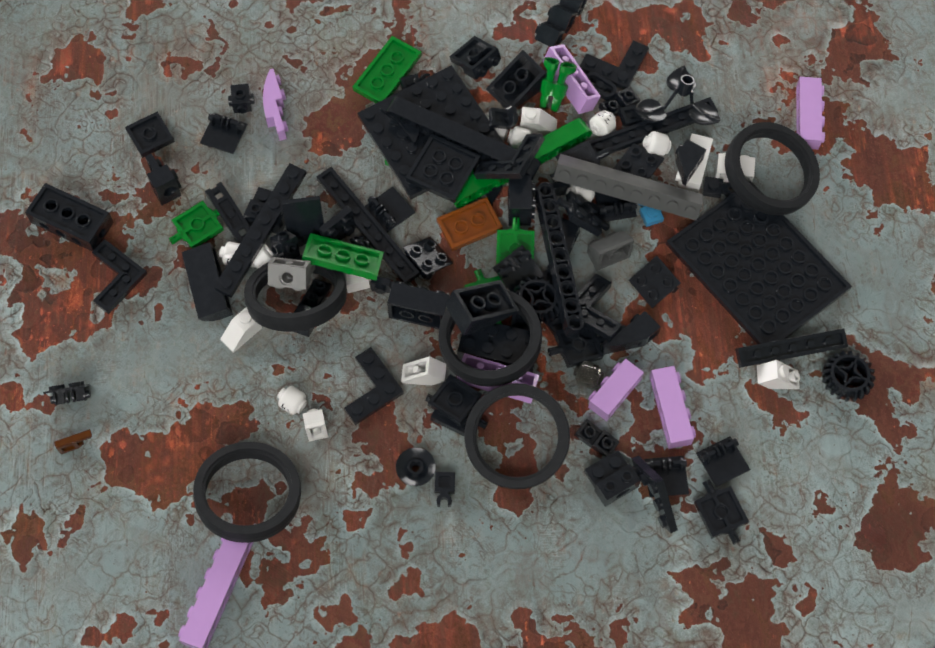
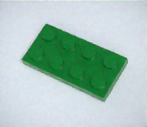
(383, 73)
(343, 256)

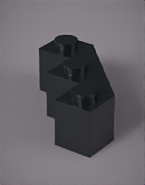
(559, 21)

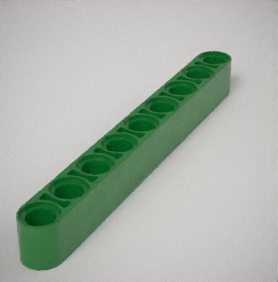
(554, 144)

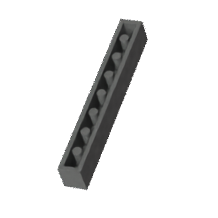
(628, 187)

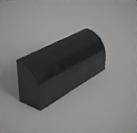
(203, 273)

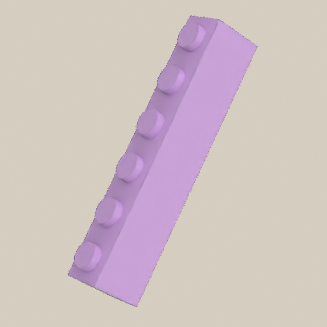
(214, 594)

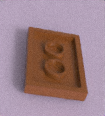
(469, 224)

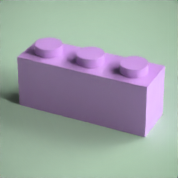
(615, 389)

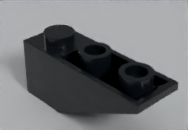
(315, 295)
(636, 334)

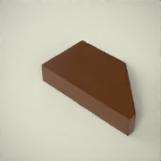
(72, 442)

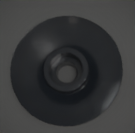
(411, 458)

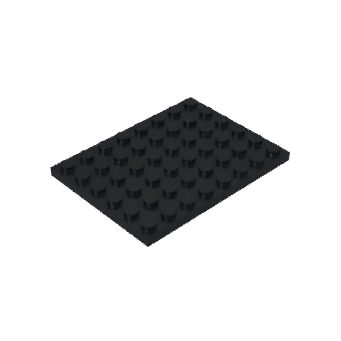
(758, 268)

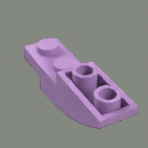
(273, 104)

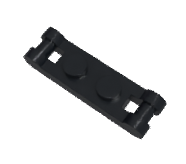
(228, 211)

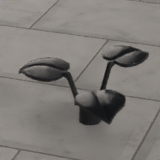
(684, 85)

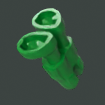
(553, 88)

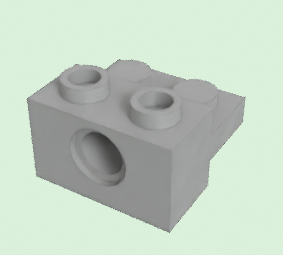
(299, 269)

